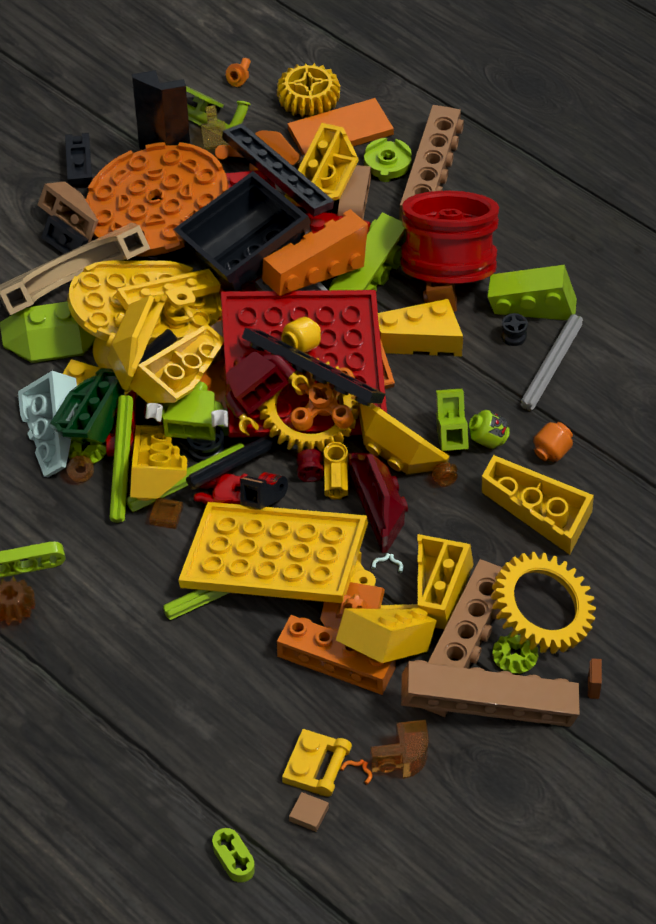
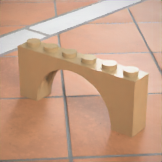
(32, 285)

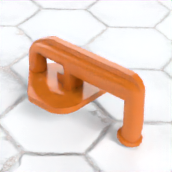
(271, 138)

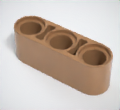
(356, 192)

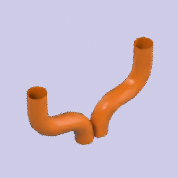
(364, 766)

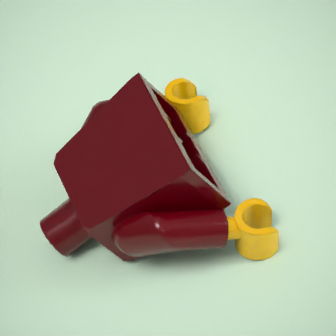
(255, 381)

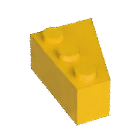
(421, 328)
(442, 576)
(386, 632)

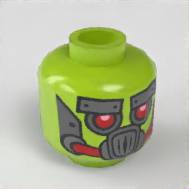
(489, 429)

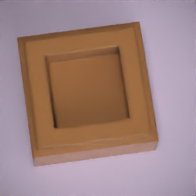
(309, 811)

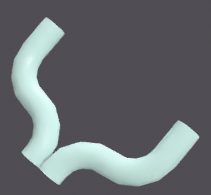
(388, 556)

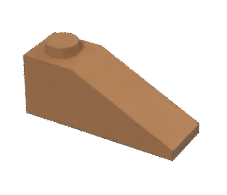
(69, 206)

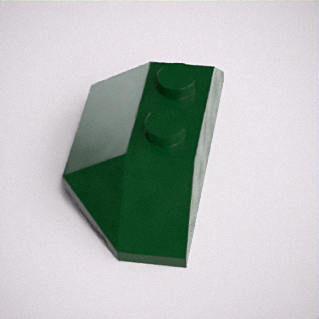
(90, 408)

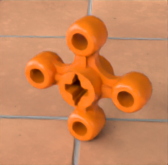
(322, 402)

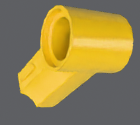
(335, 470)

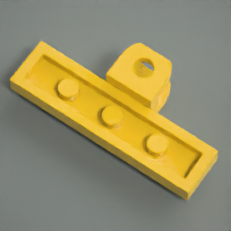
(180, 292)

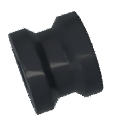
(514, 329)

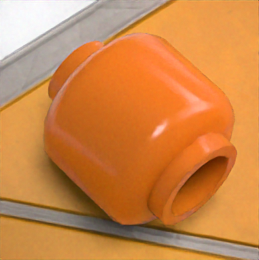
(553, 441)

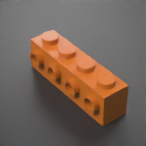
(318, 650)

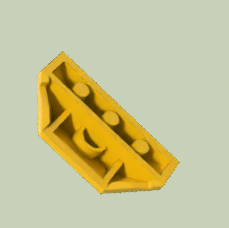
(329, 161)
(133, 336)
(397, 443)

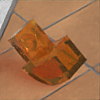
(409, 752)

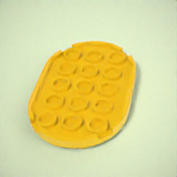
(95, 304)

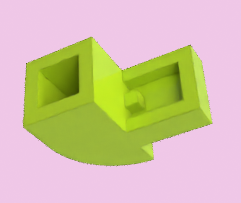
(451, 420)

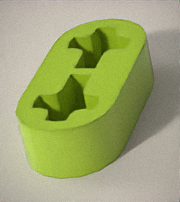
(239, 852)

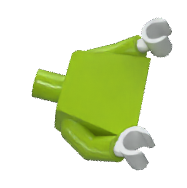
(190, 416)

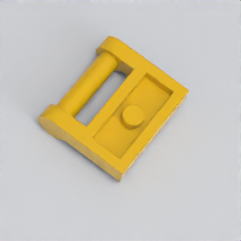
(307, 760)

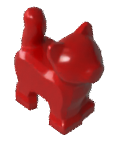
(225, 490)

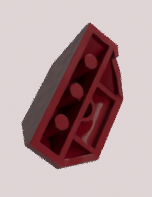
(378, 497)

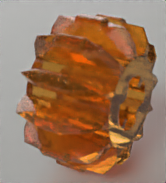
(15, 600)

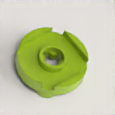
(388, 169)

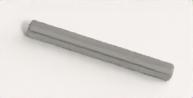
(551, 362)

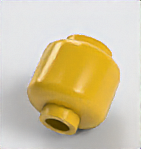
(302, 334)

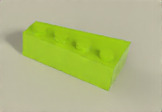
(381, 255)

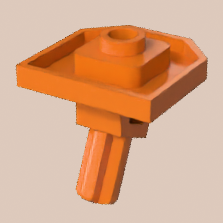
(357, 597)

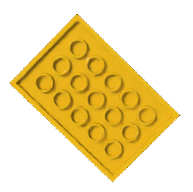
(274, 552)

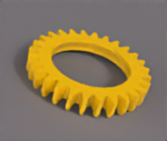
(273, 421)
(505, 600)

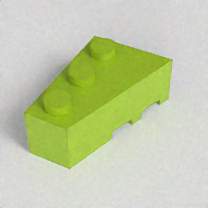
(533, 293)

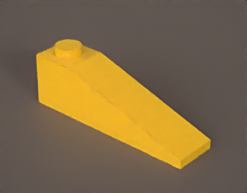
(177, 368)
(155, 463)

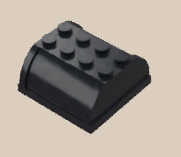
(241, 230)

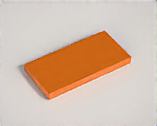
(361, 122)

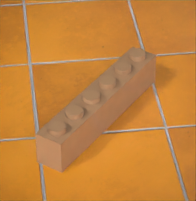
(490, 693)

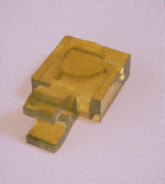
(213, 129)

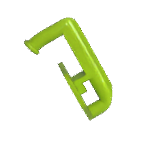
(199, 115)

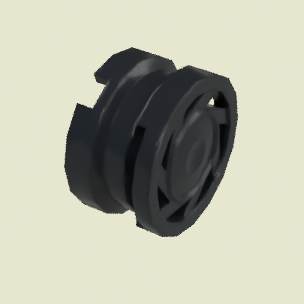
(202, 448)

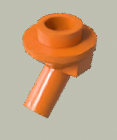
(237, 73)

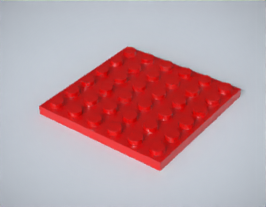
(347, 340)

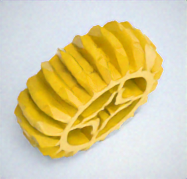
(308, 90)

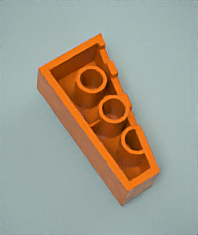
(318, 256)

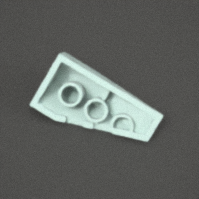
(37, 408)

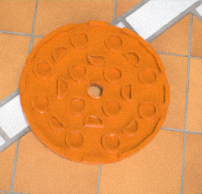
(179, 174)

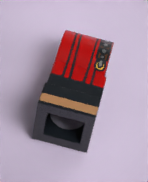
(262, 490)

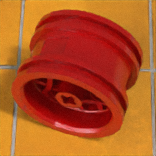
(449, 236)

